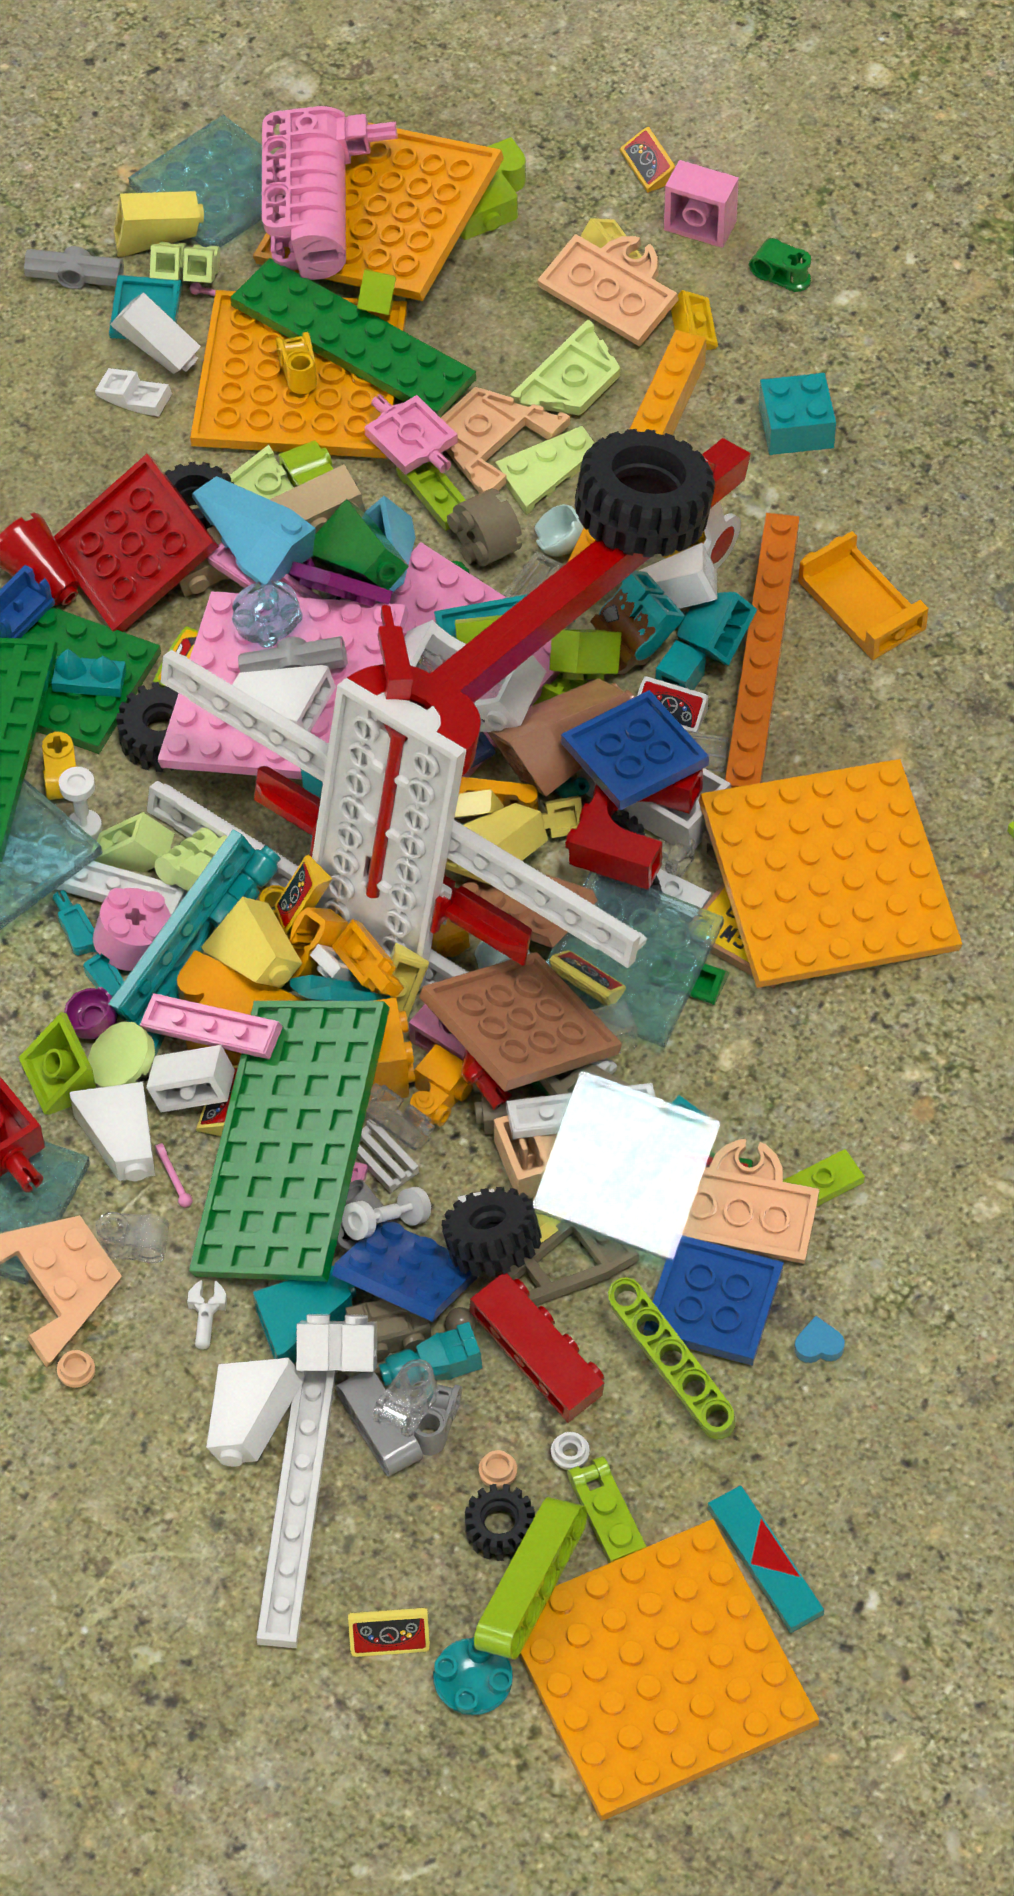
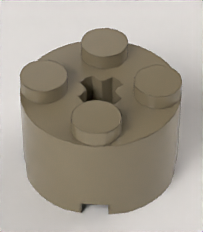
(485, 528)

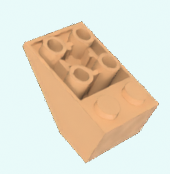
(522, 1157)

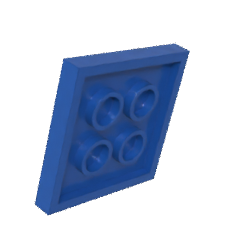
(634, 750)
(404, 1270)
(717, 1298)

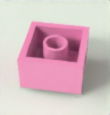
(701, 203)

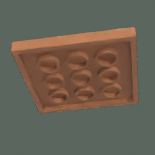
(520, 1021)

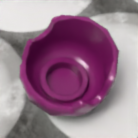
(90, 1012)

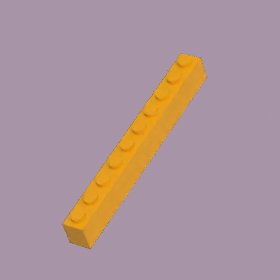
(666, 395)

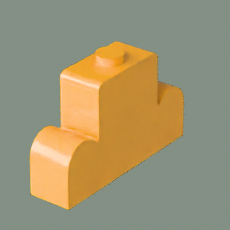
(219, 986)

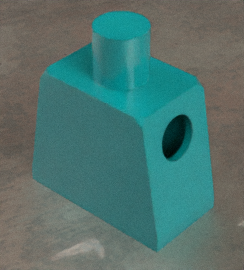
(717, 625)

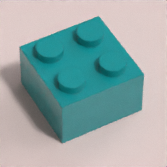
(797, 413)

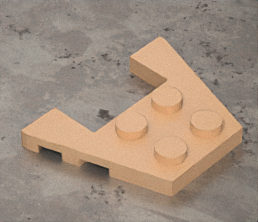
(485, 424)
(68, 1271)

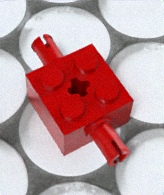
(19, 1139)

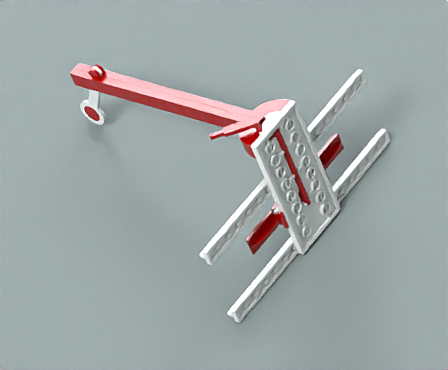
(399, 765)

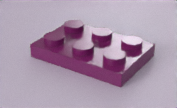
(339, 585)

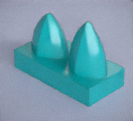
(88, 675)

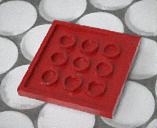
(134, 544)

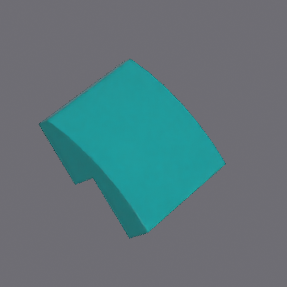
(330, 989)

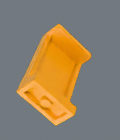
(860, 597)

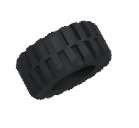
(644, 493)

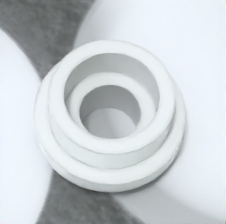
(573, 1441)

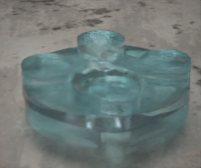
(272, 627)

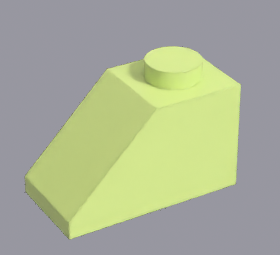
(134, 843)

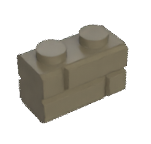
(395, 1326)

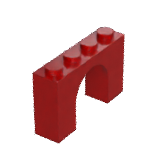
(619, 853)

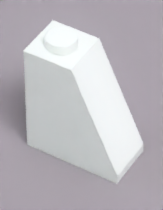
(156, 334)
(686, 577)
(291, 692)
(118, 1127)
(249, 1407)

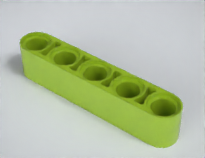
(668, 1340)
(530, 1578)

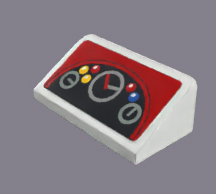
(684, 704)

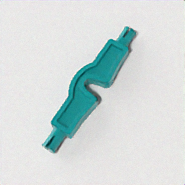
(80, 936)

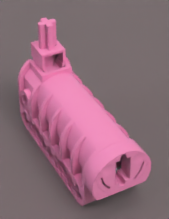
(309, 184)

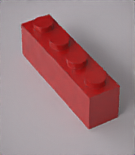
(537, 1346)

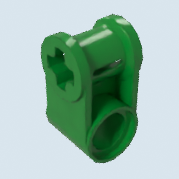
(780, 262)

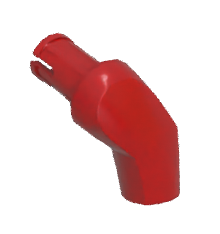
(476, 1074)

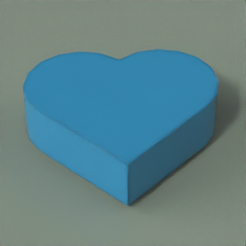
(819, 1341)

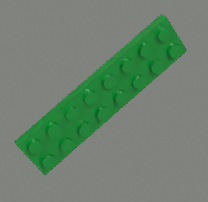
(353, 337)

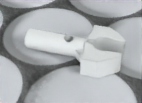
(205, 1311)

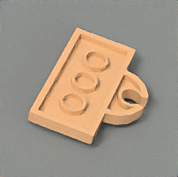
(611, 285)
(752, 1206)

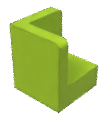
(376, 292)

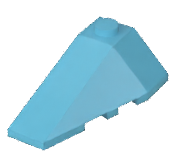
(396, 527)
(256, 530)

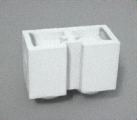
(336, 1344)

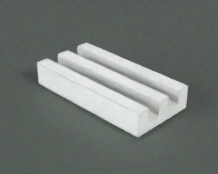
(394, 1149)

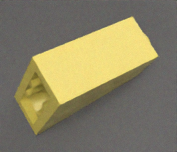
(154, 218)
(512, 828)
(254, 944)

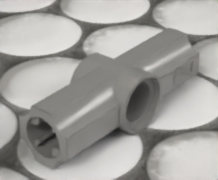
(73, 267)
(296, 652)

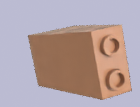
(536, 746)

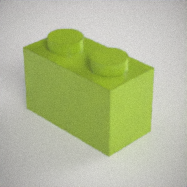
(585, 653)

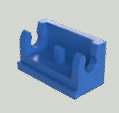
(23, 603)

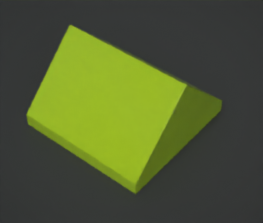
(57, 1065)

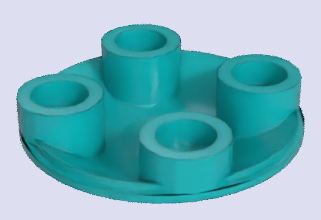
(471, 1679)

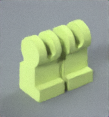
(179, 261)
(188, 860)

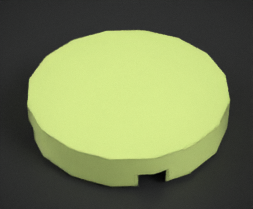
(121, 1054)

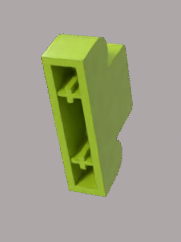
(500, 199)

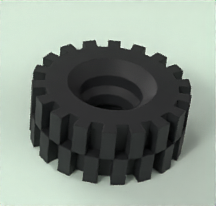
(134, 717)
(491, 1231)

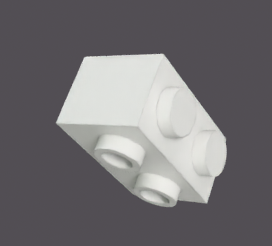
(190, 1078)

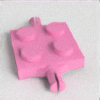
(411, 434)

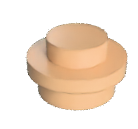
(76, 1369)
(497, 1468)

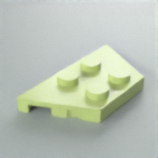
(571, 376)

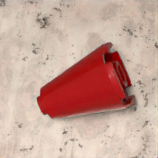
(35, 546)

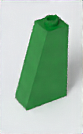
(357, 548)

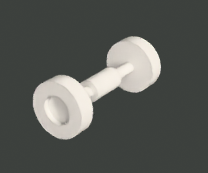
(77, 786)
(360, 1219)

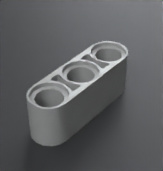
(386, 1443)

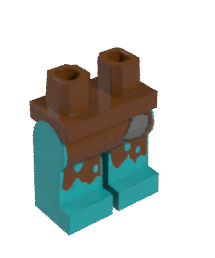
(639, 617)

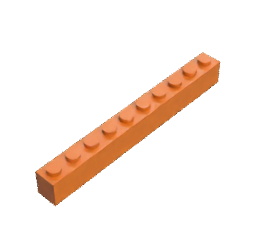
(763, 651)

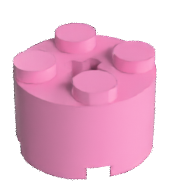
(129, 925)

